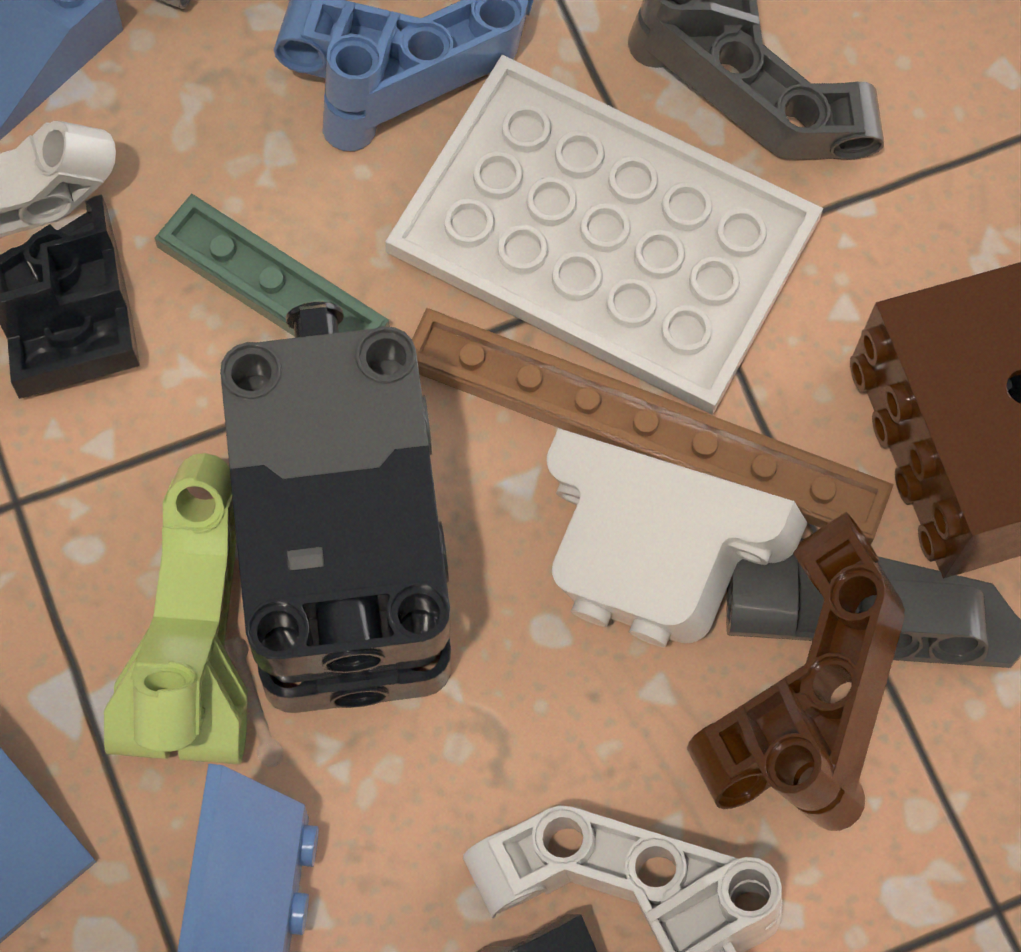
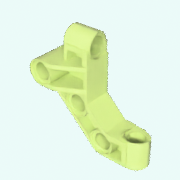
(179, 680)

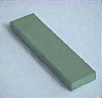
(253, 267)

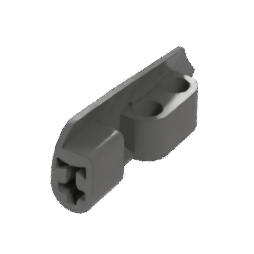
(943, 622)

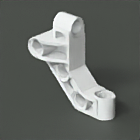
(52, 174)
(685, 915)

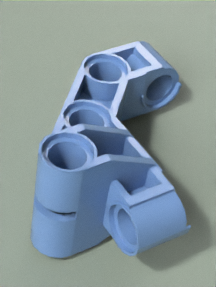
(391, 61)

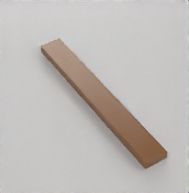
(641, 421)

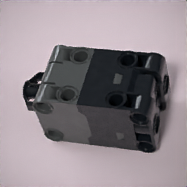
(336, 514)

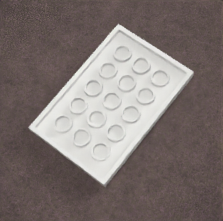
(605, 232)

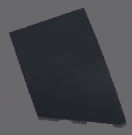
(66, 305)

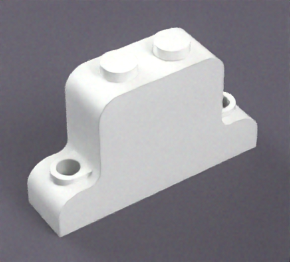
(658, 538)

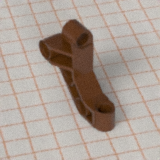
(792, 731)

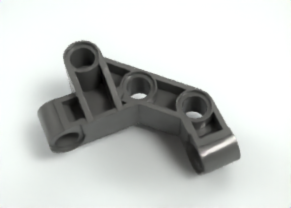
(703, 34)

